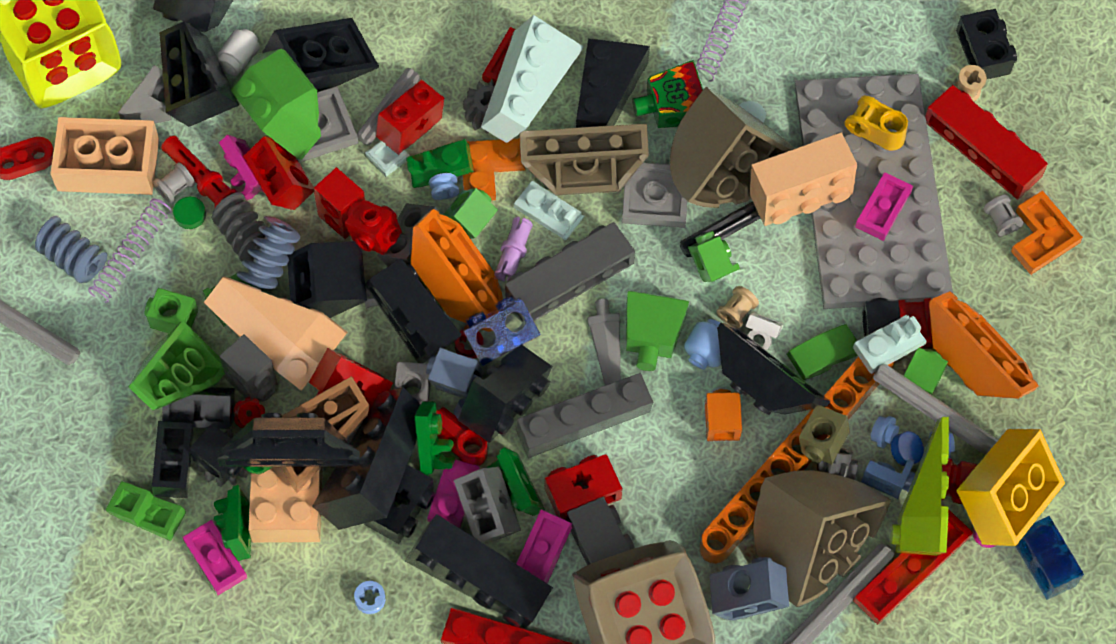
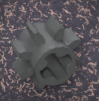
(842, 465)

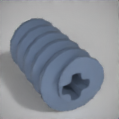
(69, 250)
(270, 255)

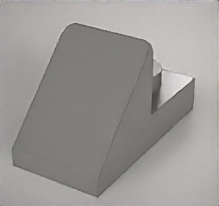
(145, 100)

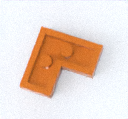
(491, 157)
(1051, 233)

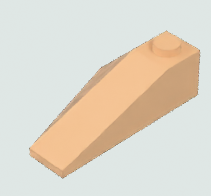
(283, 330)

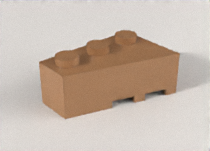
(342, 407)

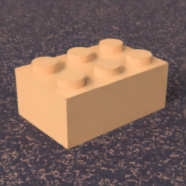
(105, 155)
(803, 179)
(279, 512)

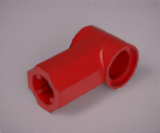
(461, 438)

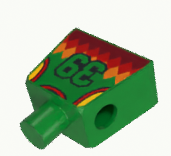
(670, 95)

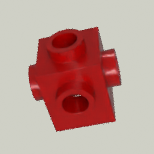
(373, 227)

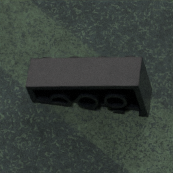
(478, 572)

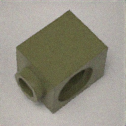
(824, 422)

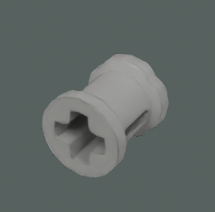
(174, 182)
(1003, 215)

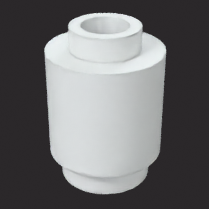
(238, 51)

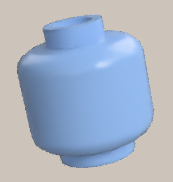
(704, 345)

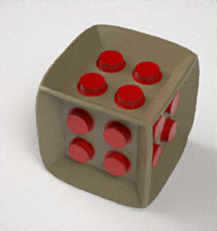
(644, 598)

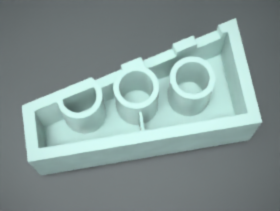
(528, 76)

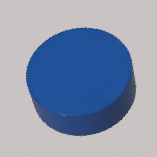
(907, 446)

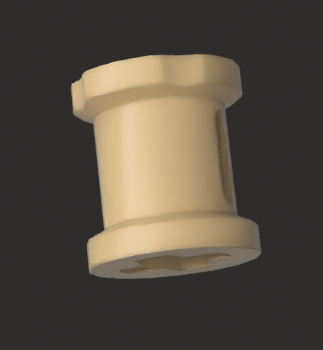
(973, 75)
(737, 306)

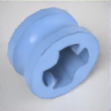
(444, 186)
(360, 594)

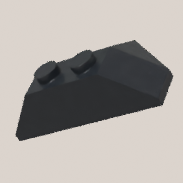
(763, 376)
(288, 443)

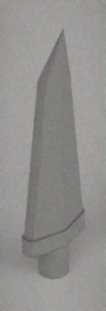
(606, 338)

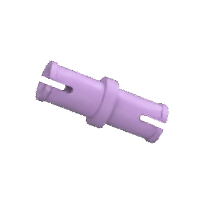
(513, 248)

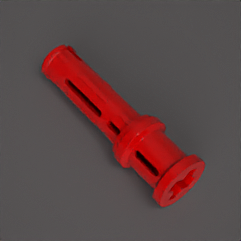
(208, 182)

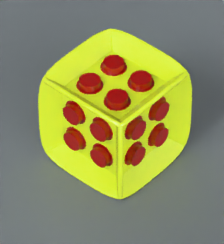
(57, 47)

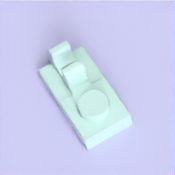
(548, 210)
(890, 343)

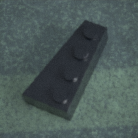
(385, 446)

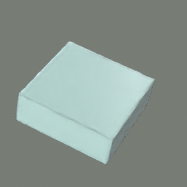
(385, 158)

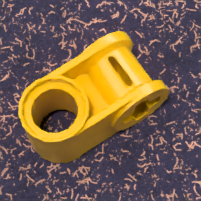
(876, 121)

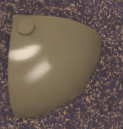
(716, 151)
(815, 527)

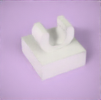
(764, 326)

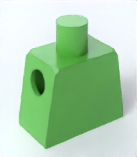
(653, 326)

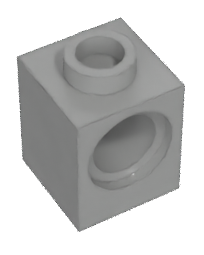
(413, 376)

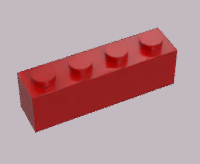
(985, 141)

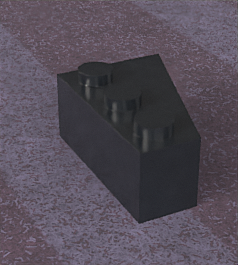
(192, 76)
(608, 80)
(412, 310)
(505, 393)

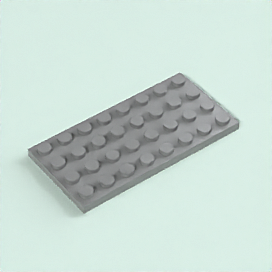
(914, 255)

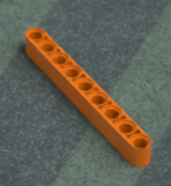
(783, 458)

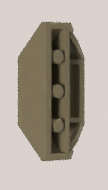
(585, 157)

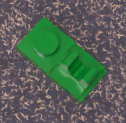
(449, 158)
(429, 446)
(515, 476)
(235, 521)

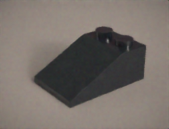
(326, 51)

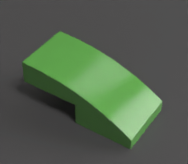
(823, 352)
(145, 511)

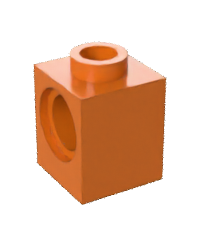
(723, 416)

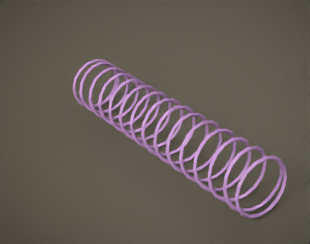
(718, 19)
(153, 199)

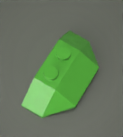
(280, 100)

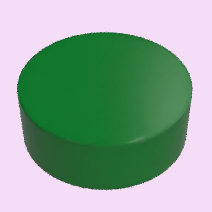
(189, 212)

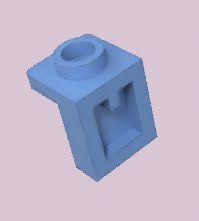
(886, 479)

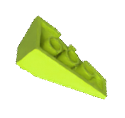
(922, 519)

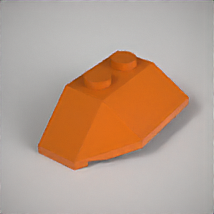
(453, 268)
(977, 350)

